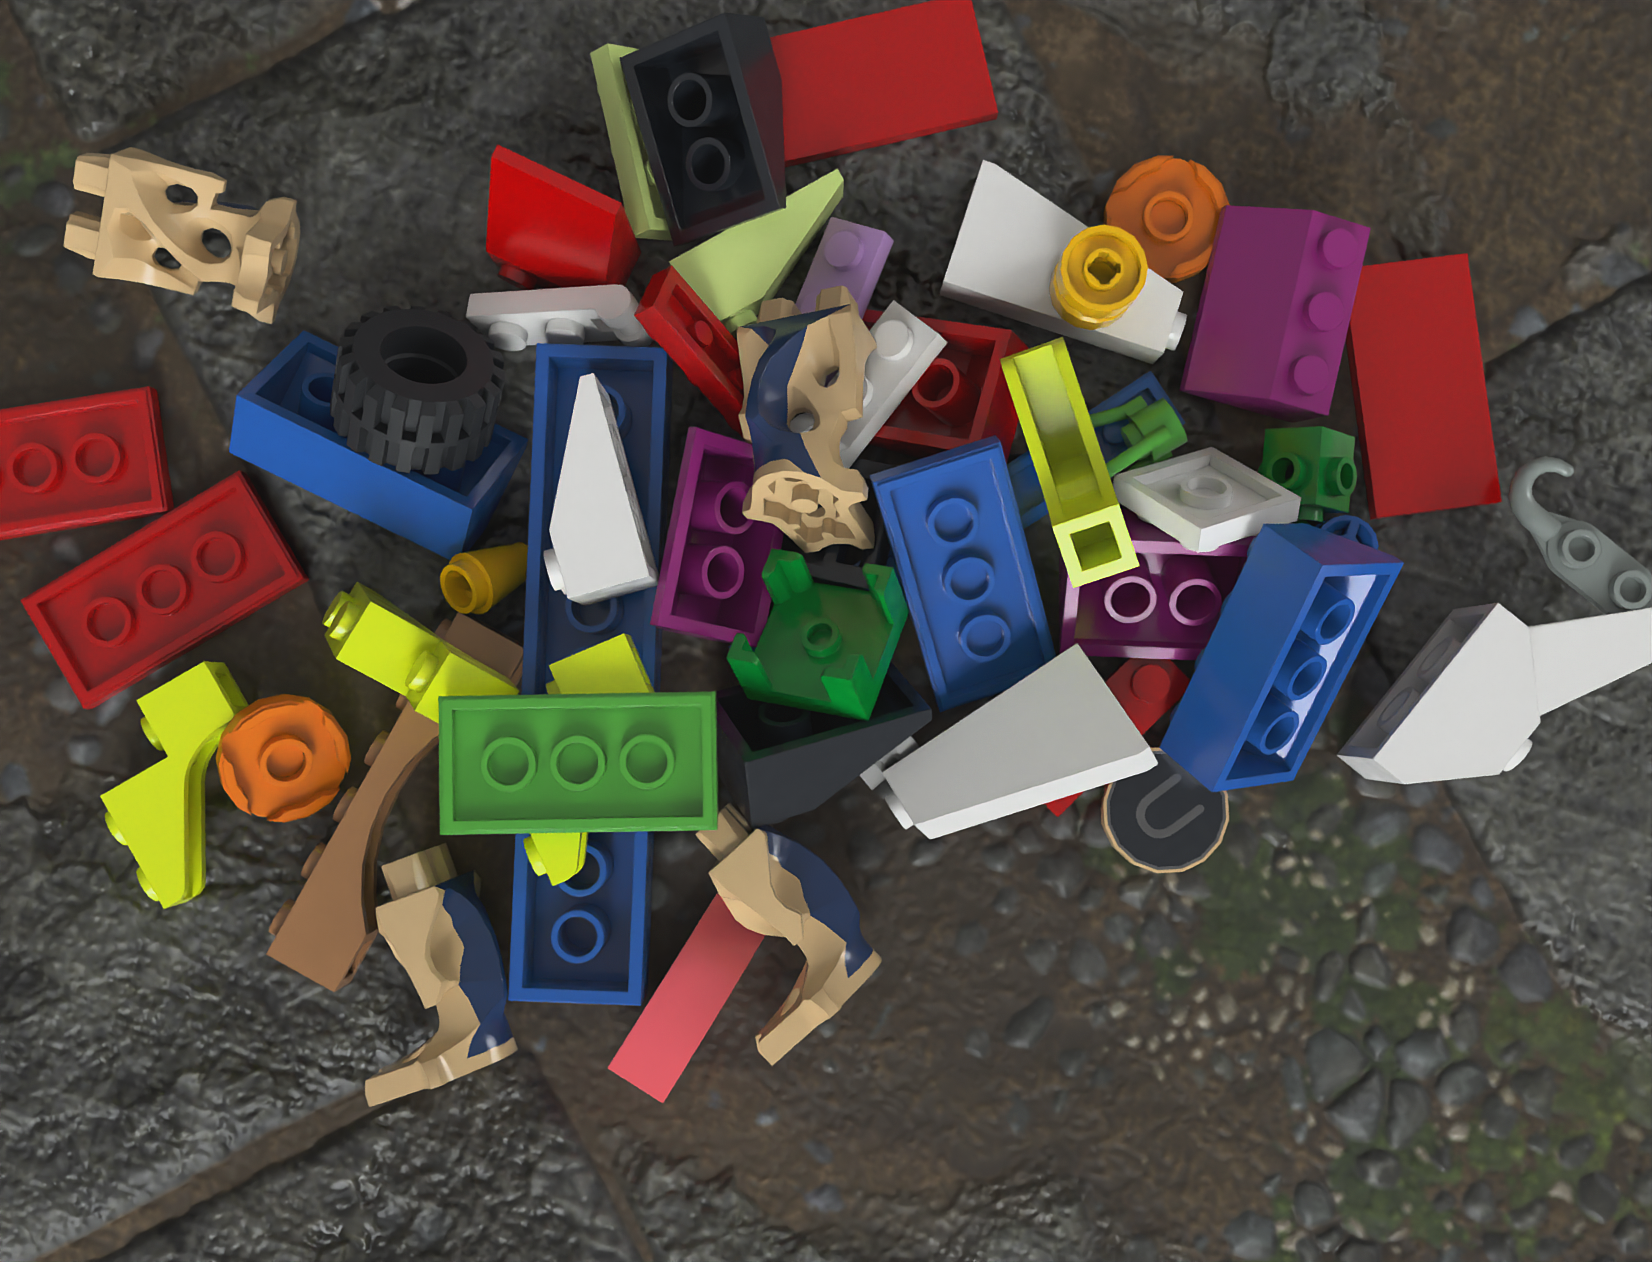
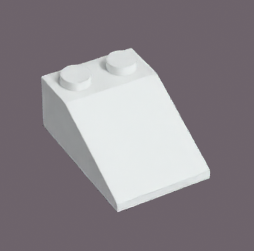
(596, 513)

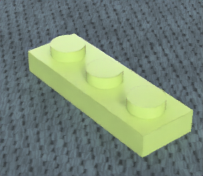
(627, 145)

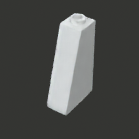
(1007, 262)
(1020, 750)

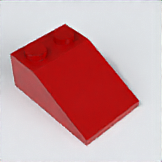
(554, 228)
(958, 395)

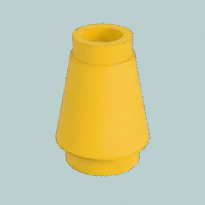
(483, 577)

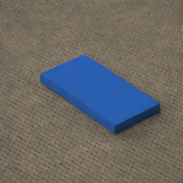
(965, 571)

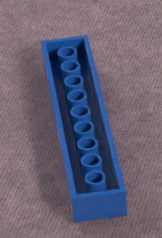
(592, 931)

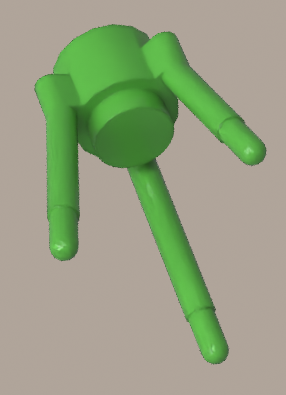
(1149, 435)

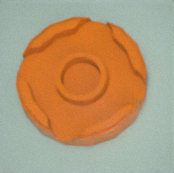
(1170, 212)
(283, 758)

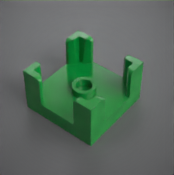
(822, 641)

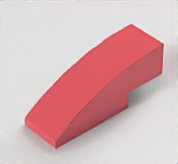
(686, 1002)

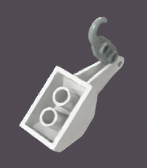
(1490, 677)

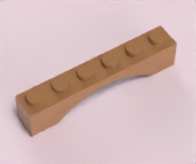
(335, 913)

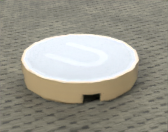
(1164, 817)

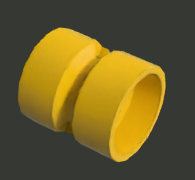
(1098, 277)

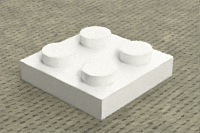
(1205, 499)

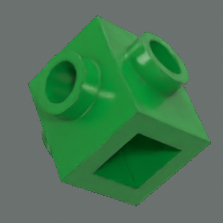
(1314, 466)

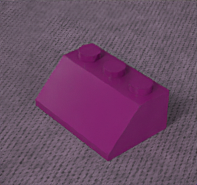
(1275, 311)
(712, 552)
(1153, 609)

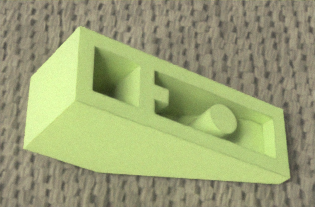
(755, 258)

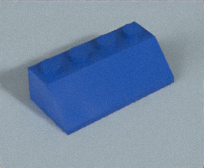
(288, 431)
(1277, 656)

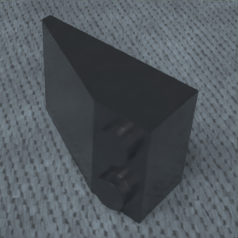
(711, 124)
(795, 759)

